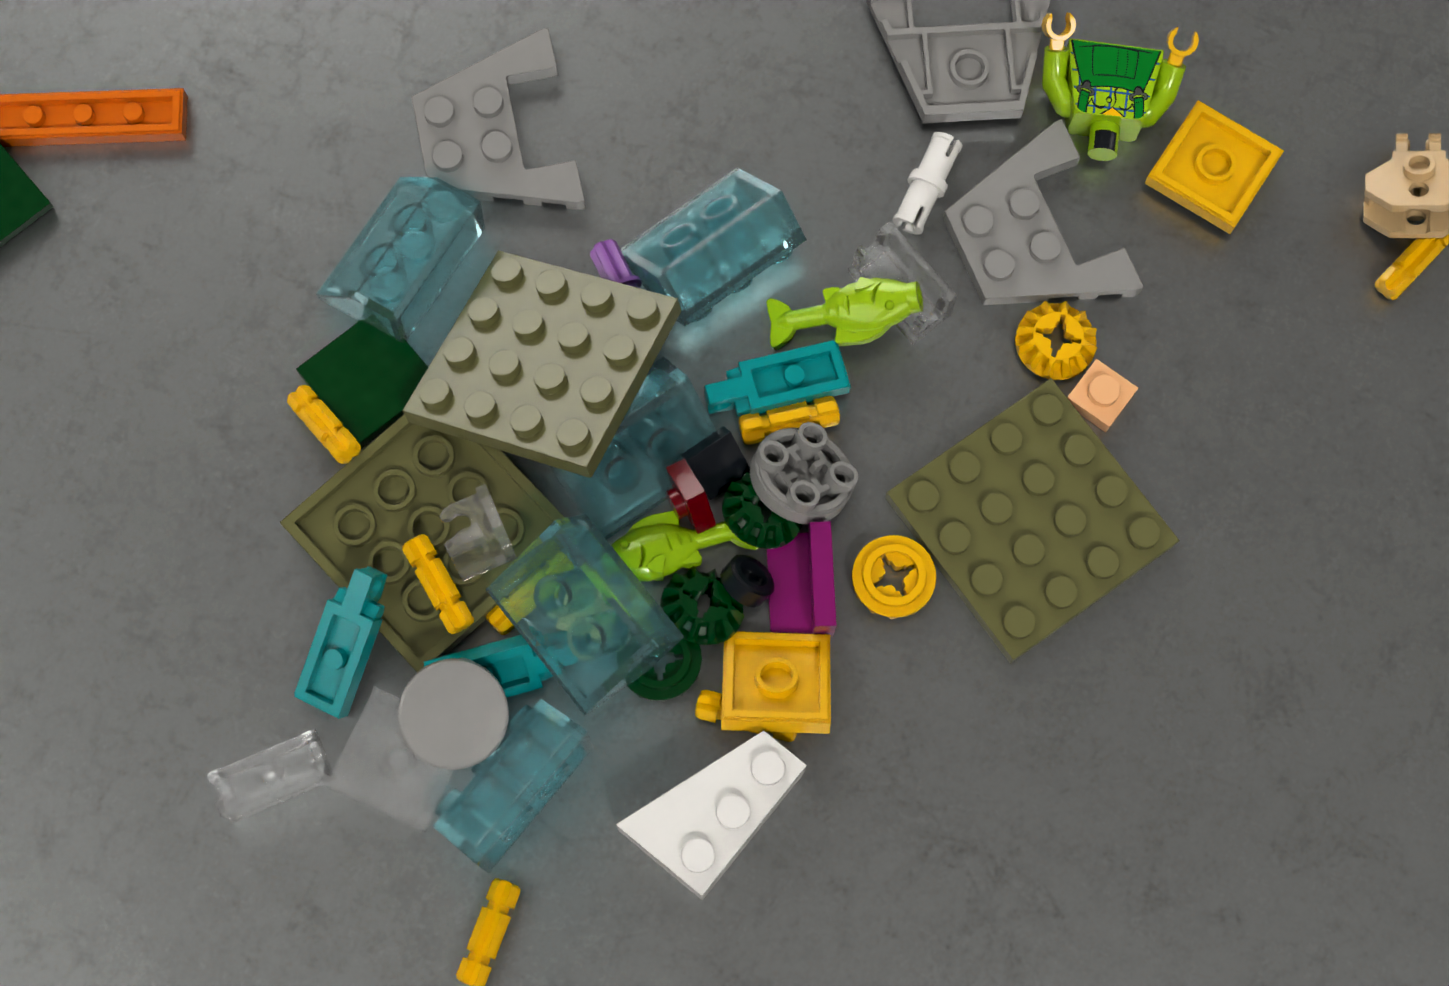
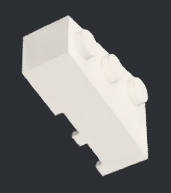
(714, 813)

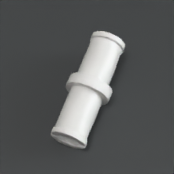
(927, 183)

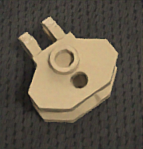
(1409, 188)

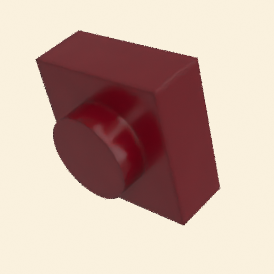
(689, 497)

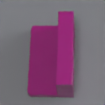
(803, 583)

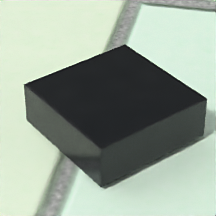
(716, 462)

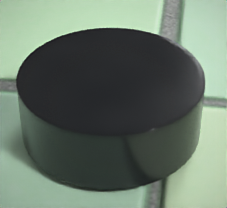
(747, 580)

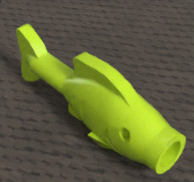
(857, 311)
(662, 547)

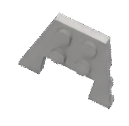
(967, 68)
(472, 133)
(1014, 241)

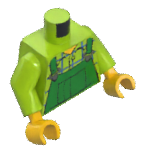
(1109, 87)

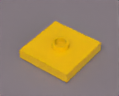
(1213, 167)
(776, 683)

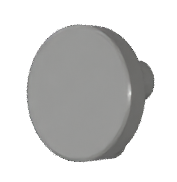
(802, 474)
(453, 714)

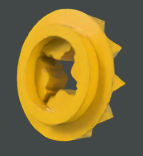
(1035, 349)
(900, 554)

